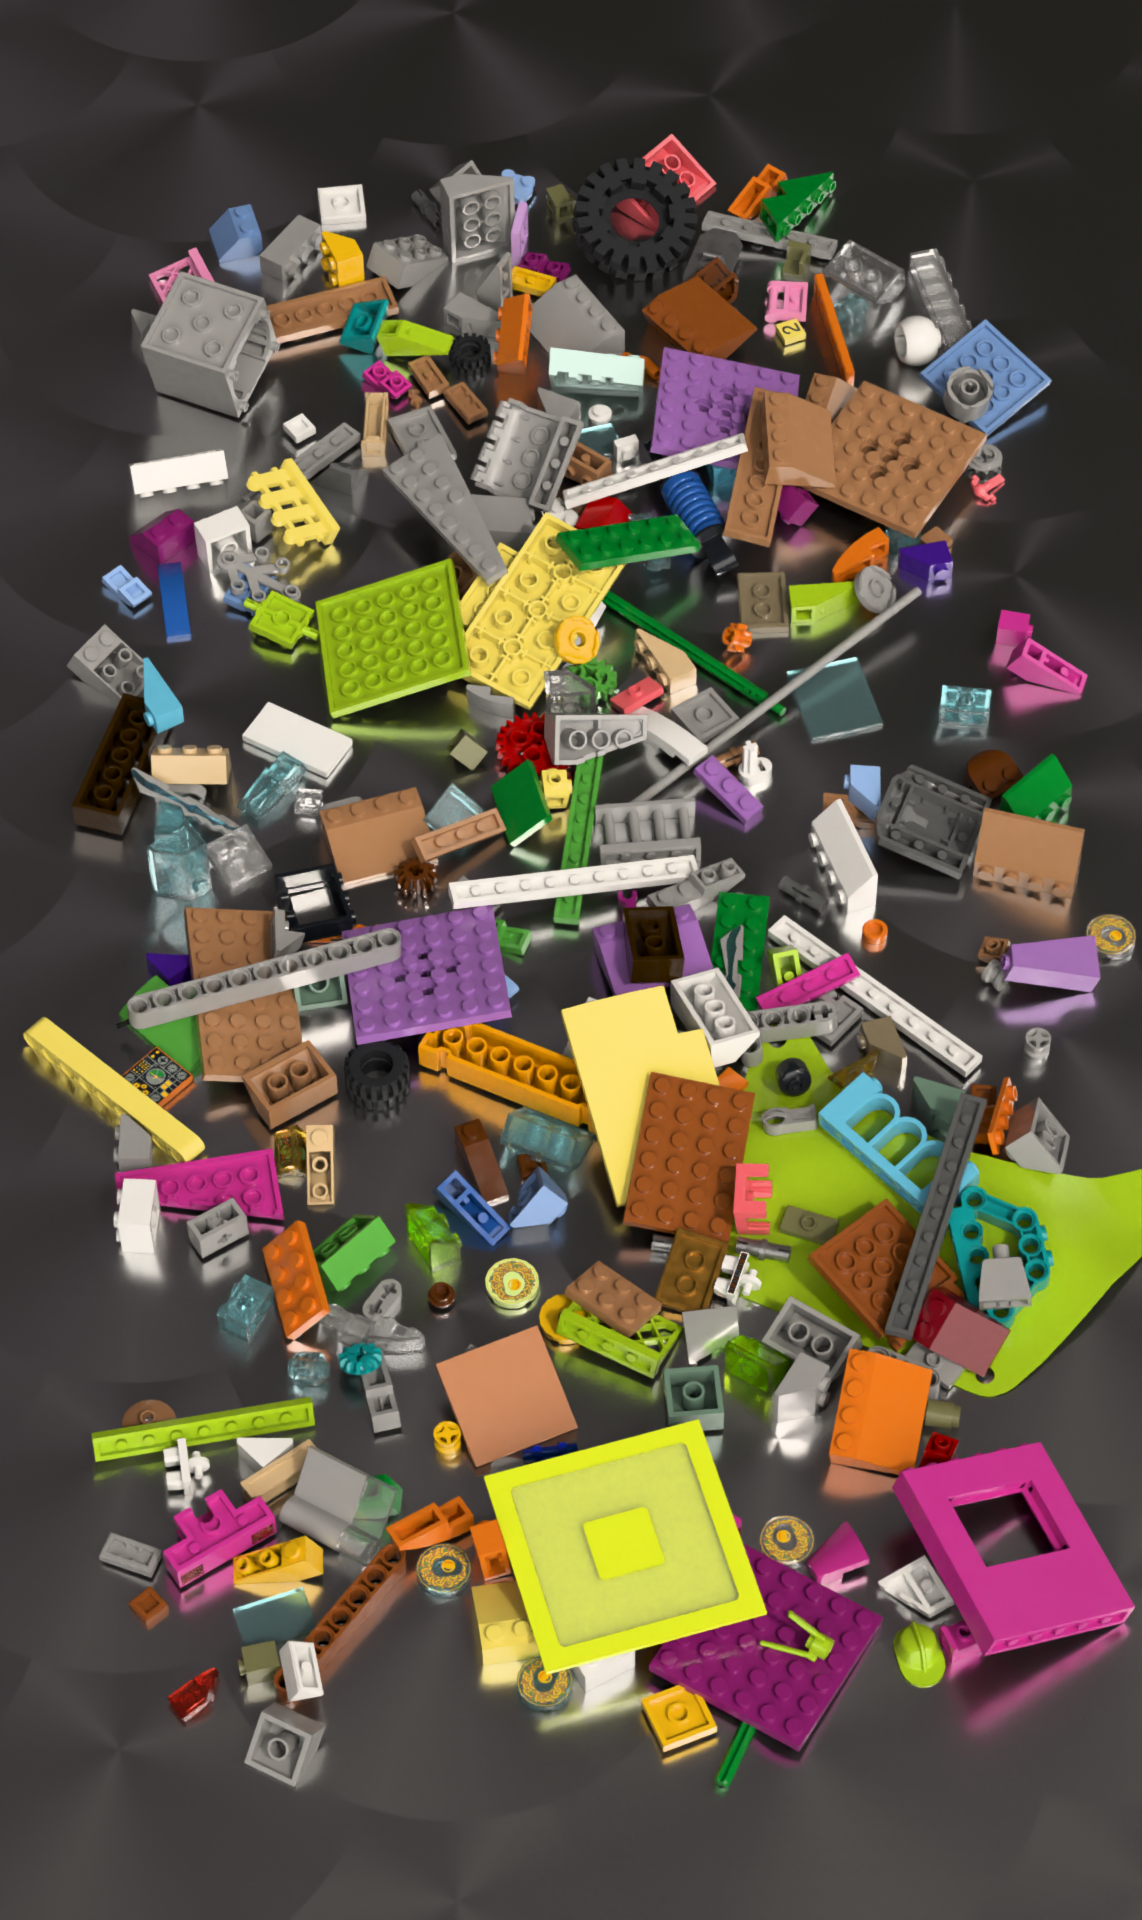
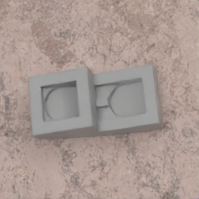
(482, 698)

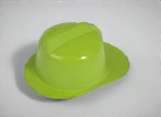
(919, 1654)

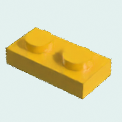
(531, 281)

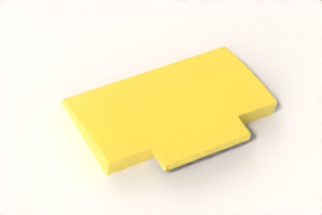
(516, 616)
(615, 1051)

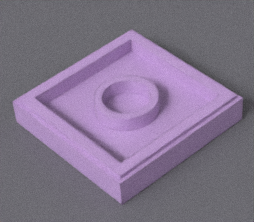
(519, 233)

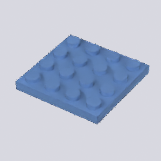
(1013, 374)

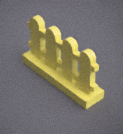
(305, 502)

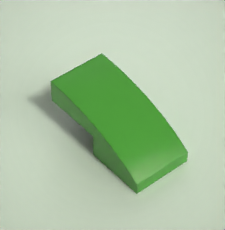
(512, 939)

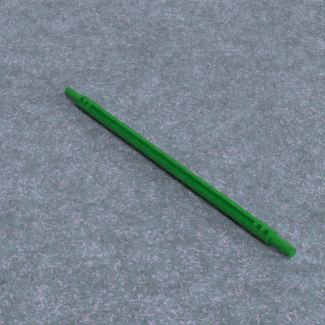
(694, 653)

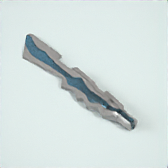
(189, 806)
(732, 952)

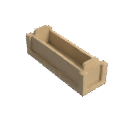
(375, 424)
(276, 1476)

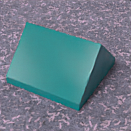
(364, 325)

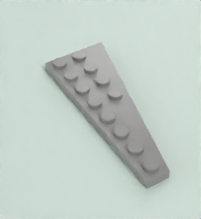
(439, 493)

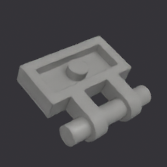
(847, 1013)

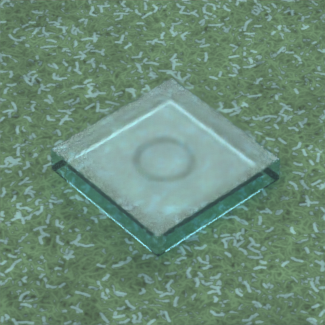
(451, 808)

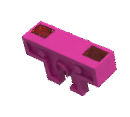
(216, 1535)

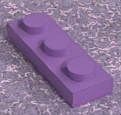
(728, 789)

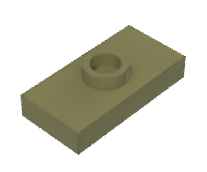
(808, 1225)

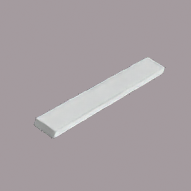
(655, 470)

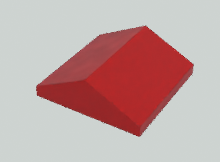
(602, 513)

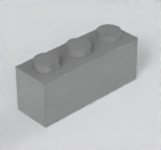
(290, 248)

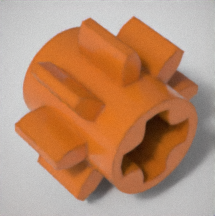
(737, 637)

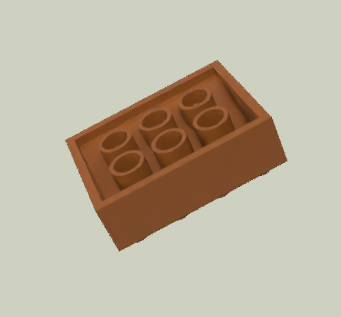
(698, 320)

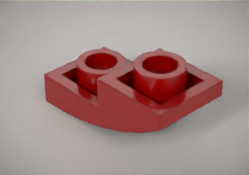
(939, 1449)

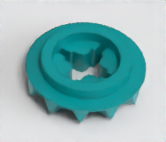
(370, 1359)

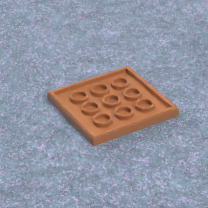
(506, 1396)

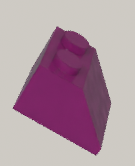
(165, 535)

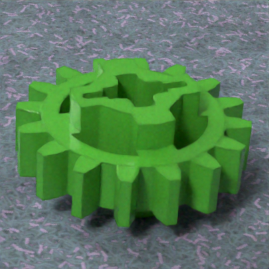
(596, 674)

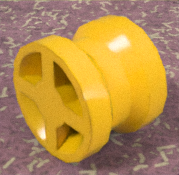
(451, 1433)

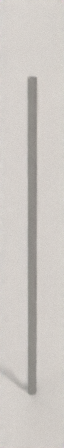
(783, 692)

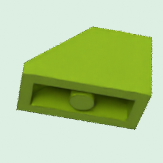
(783, 964)

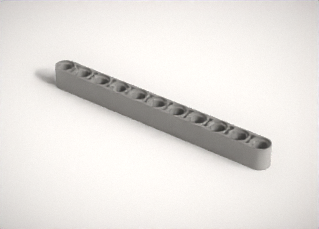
(249, 982)

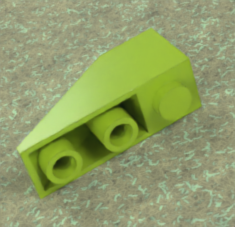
(411, 339)
(817, 601)

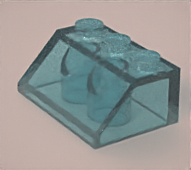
(180, 865)
(546, 1139)

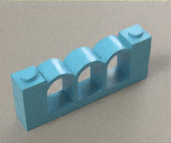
(852, 1106)

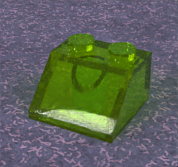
(432, 1236)
(755, 1364)

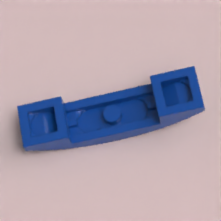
(174, 601)

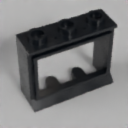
(310, 879)

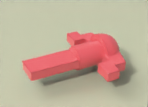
(981, 490)

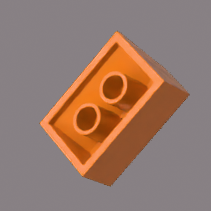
(513, 335)

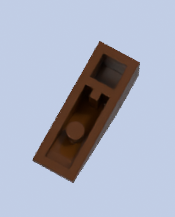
(480, 1161)

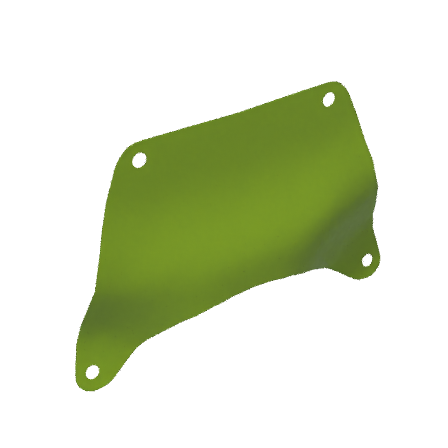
(1088, 1221)

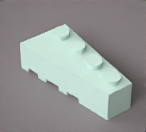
(596, 370)

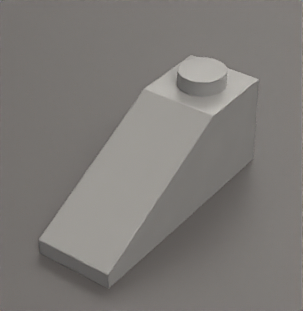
(497, 285)

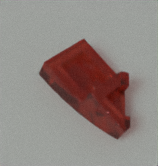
(194, 1694)

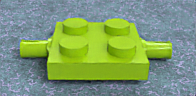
(281, 619)

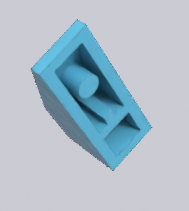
(161, 705)

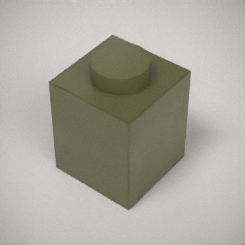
(259, 1662)

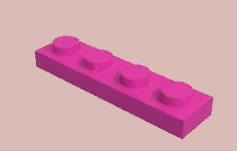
(811, 984)

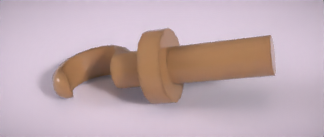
(416, 401)

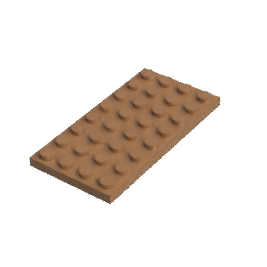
(248, 1032)

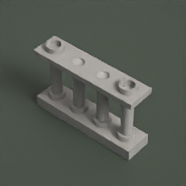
(648, 850)

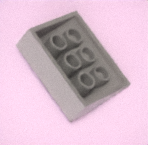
(476, 214)
(575, 320)

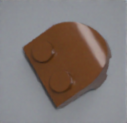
(720, 279)
(991, 773)

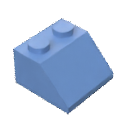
(236, 234)

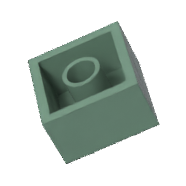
(694, 1395)

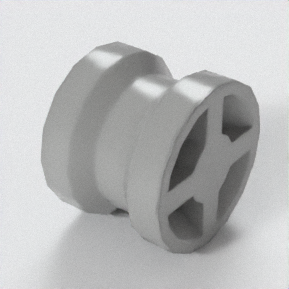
(994, 975)
(1042, 1040)

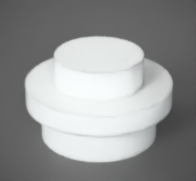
(600, 414)

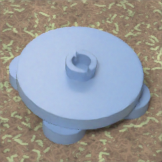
(522, 185)

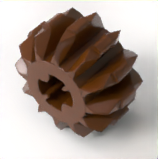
(416, 877)

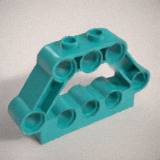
(1005, 1217)

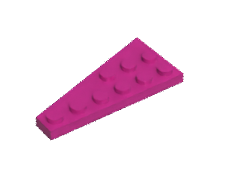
(211, 1181)

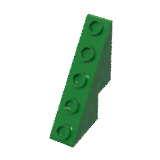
(793, 202)

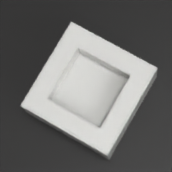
(299, 428)
(626, 448)

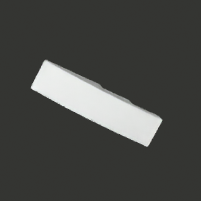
(672, 737)

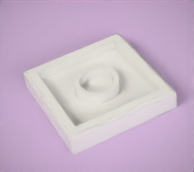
(341, 204)

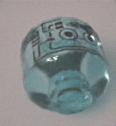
(851, 310)
(308, 1369)

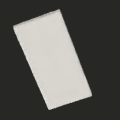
(303, 739)

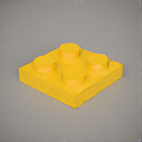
(678, 1717)

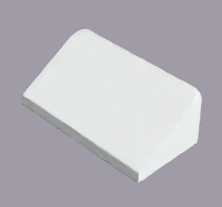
(300, 1670)

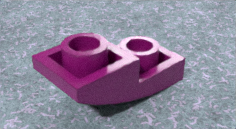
(539, 263)

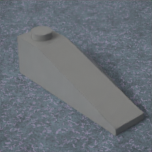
(582, 736)

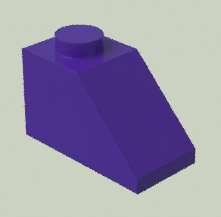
(927, 561)

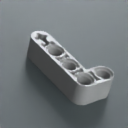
(787, 1028)

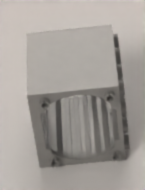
(209, 344)

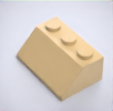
(191, 764)

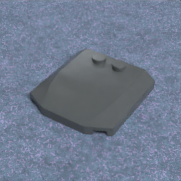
(930, 820)

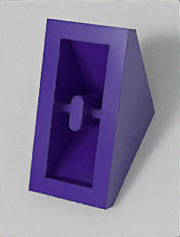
(169, 967)

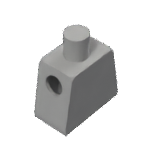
(1003, 1281)

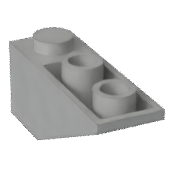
(471, 316)

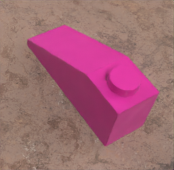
(1045, 668)

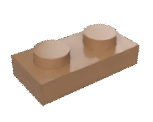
(428, 376)

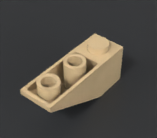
(669, 663)
(320, 1164)

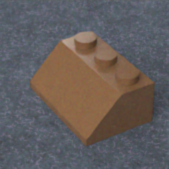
(290, 1084)

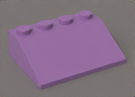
(611, 951)

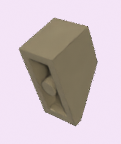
(883, 1036)

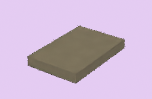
(763, 602)

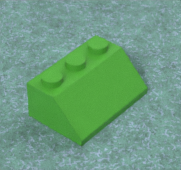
(351, 1250)

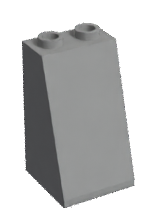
(506, 519)

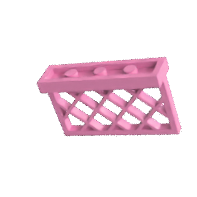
(196, 266)

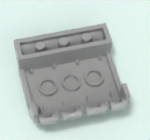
(526, 454)

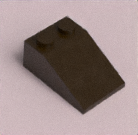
(652, 944)

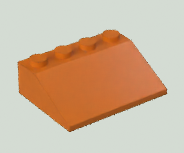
(880, 1413)

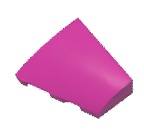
(837, 1556)

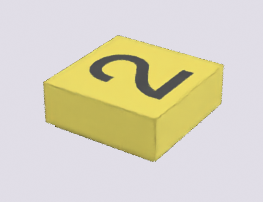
(790, 331)

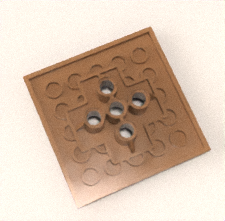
(896, 458)

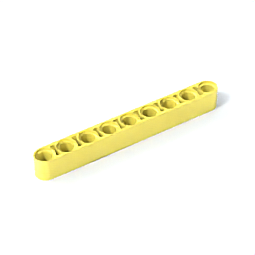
(113, 1090)

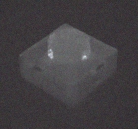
(308, 801)

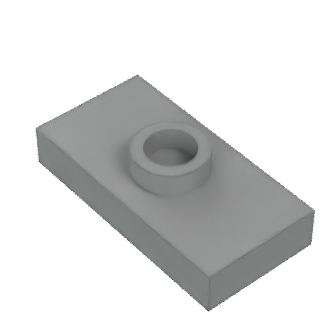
(948, 1369)
(130, 1554)

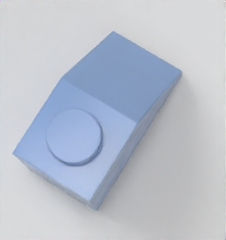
(864, 788)

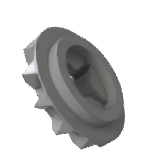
(991, 454)

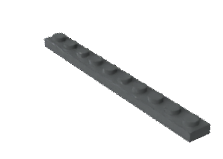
(935, 1217)

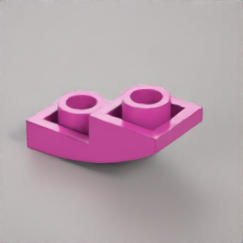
(386, 381)

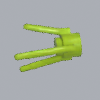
(818, 1643)

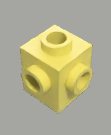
(555, 787)

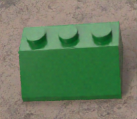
(1039, 792)

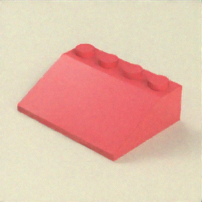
(677, 158)

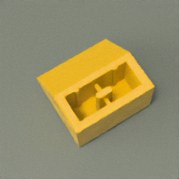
(341, 259)

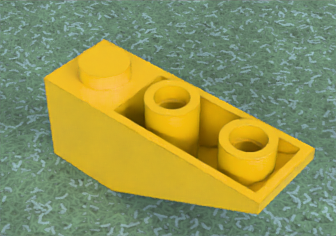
(282, 1562)

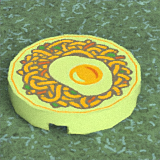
(512, 1283)

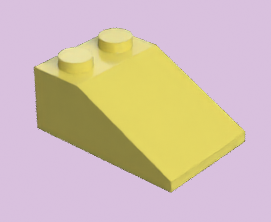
(502, 1624)

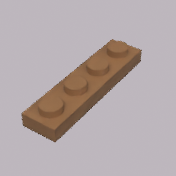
(458, 835)

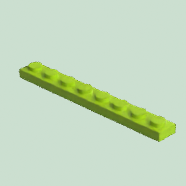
(203, 1428)

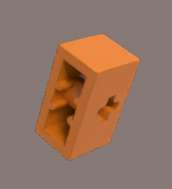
(490, 1549)

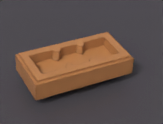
(465, 402)

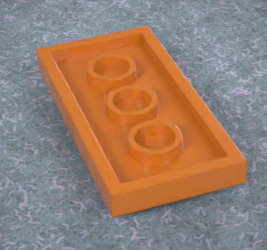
(295, 1280)

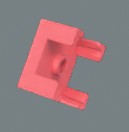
(744, 1204)

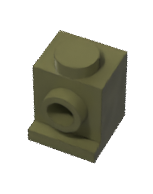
(560, 202)

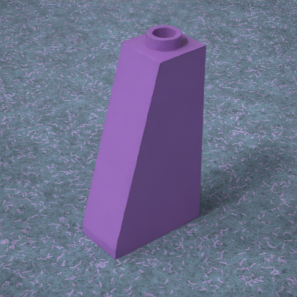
(1054, 963)

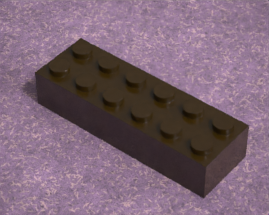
(109, 788)

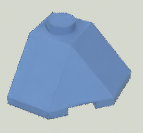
(538, 1201)

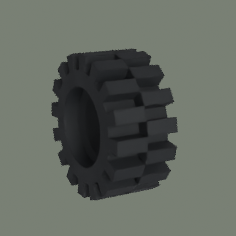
(470, 363)

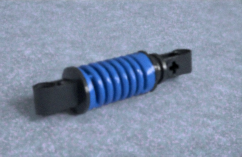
(692, 503)

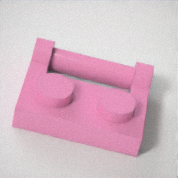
(794, 301)

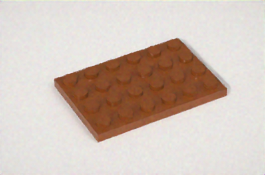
(688, 1157)

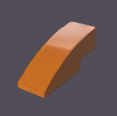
(764, 186)
(861, 554)
(432, 1525)

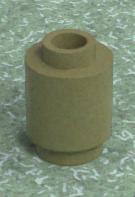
(942, 1414)

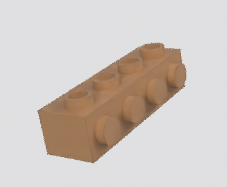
(587, 465)

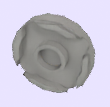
(874, 588)

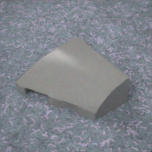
(708, 1331)

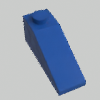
(471, 1208)

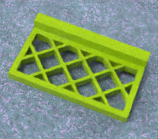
(614, 1345)

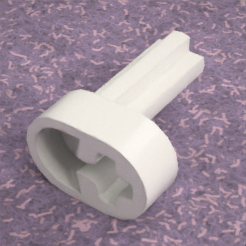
(749, 770)

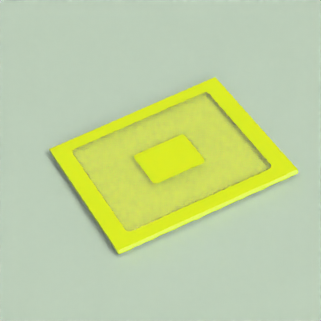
(623, 1546)

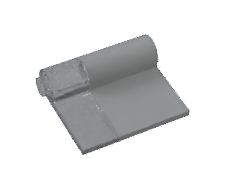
(339, 1506)

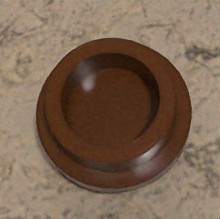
(441, 1295)

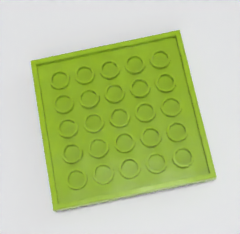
(392, 638)

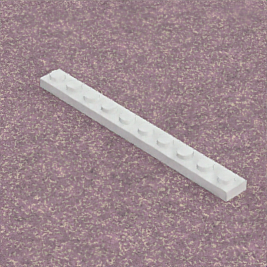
(571, 882)
(881, 1000)

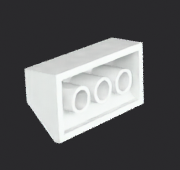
(178, 471)
(844, 858)
(711, 1005)

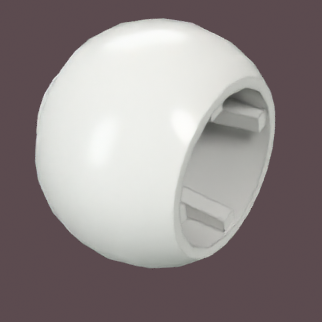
(916, 340)

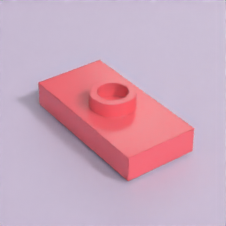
(636, 696)

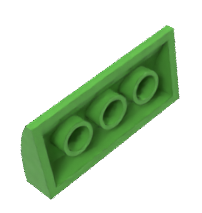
(174, 1038)

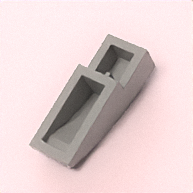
(380, 1398)

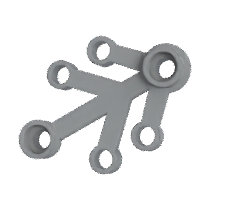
(256, 574)

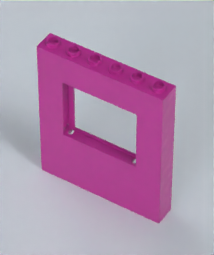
(1024, 1598)

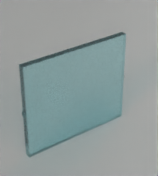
(836, 700)

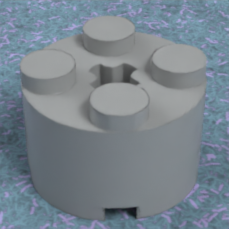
(968, 394)

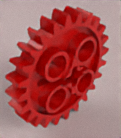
(523, 741)

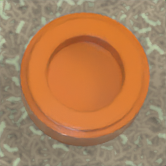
(874, 931)

